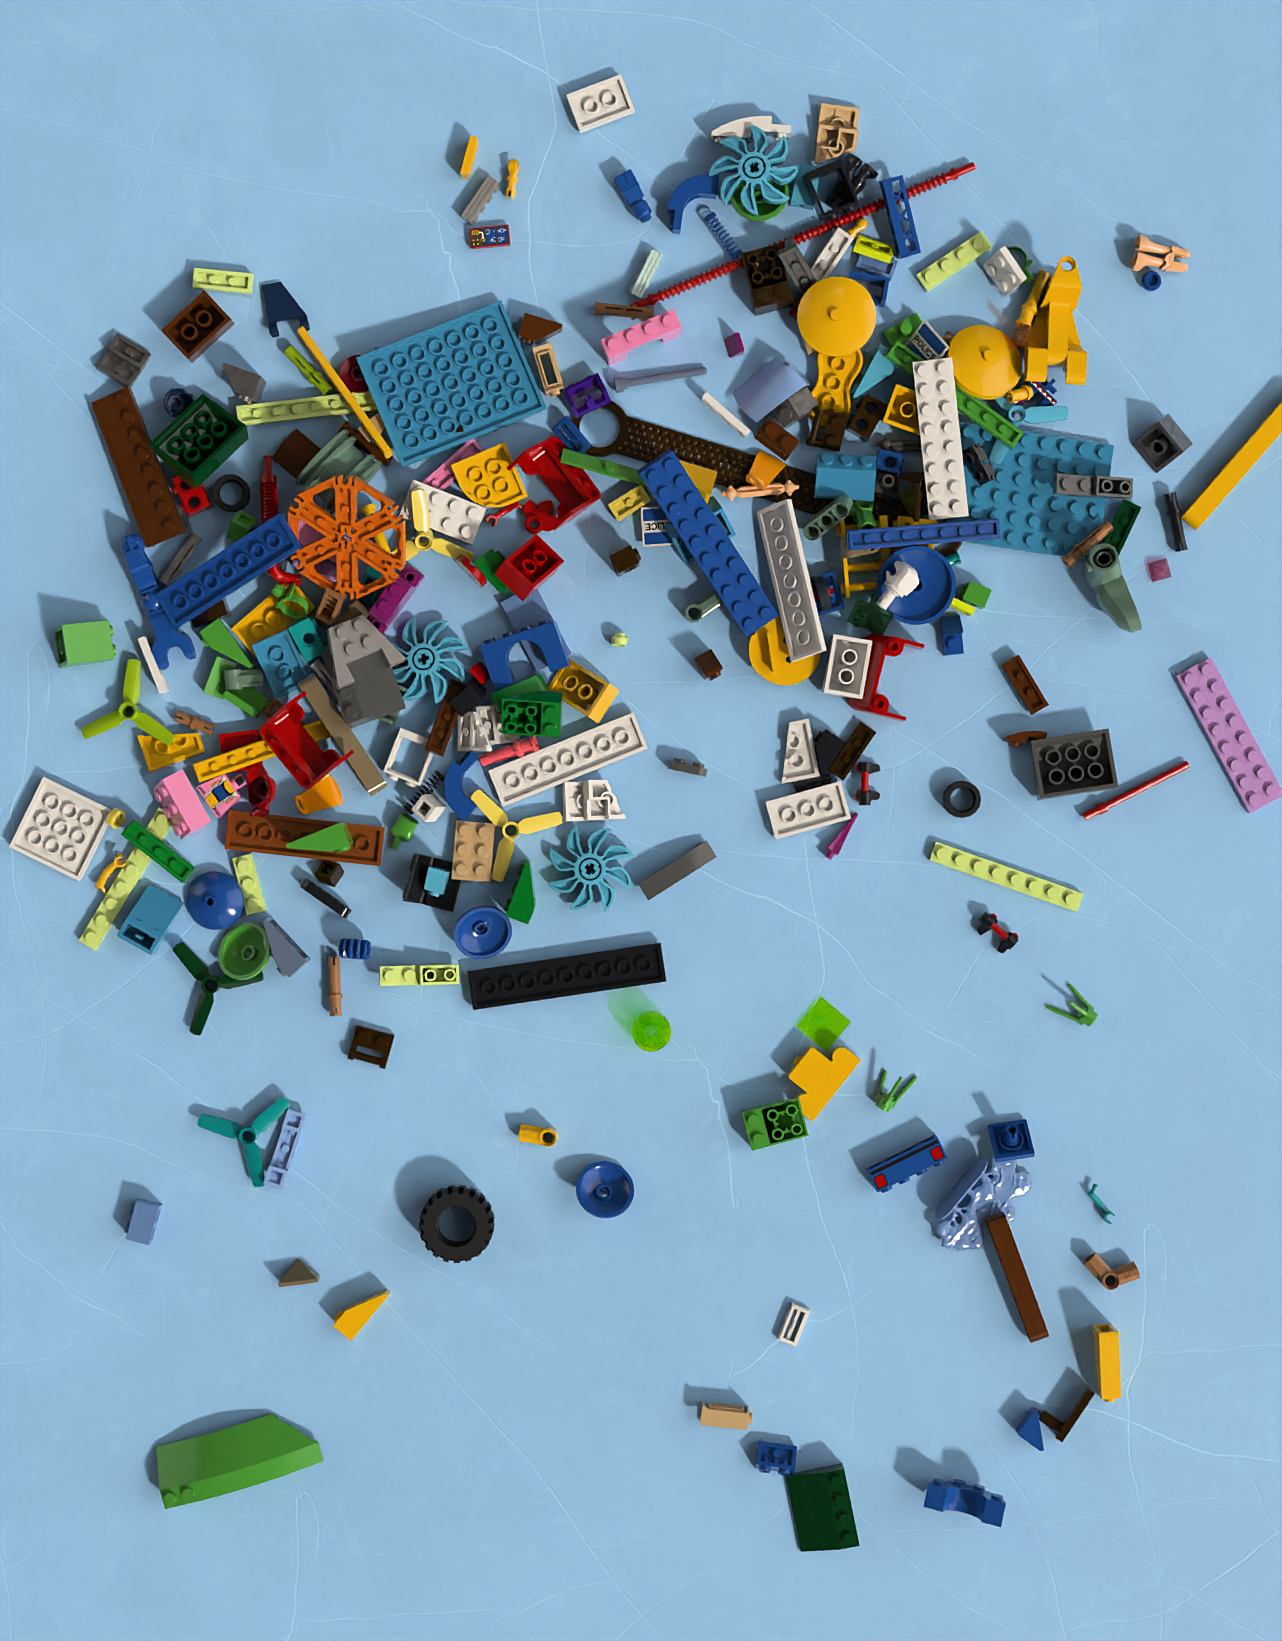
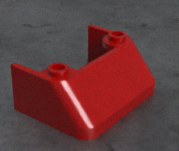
(566, 482)
(873, 702)
(297, 747)

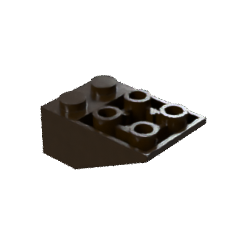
(767, 280)

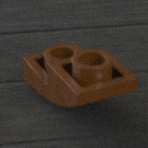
(1020, 738)

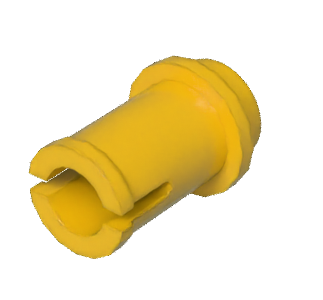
(1024, 392)

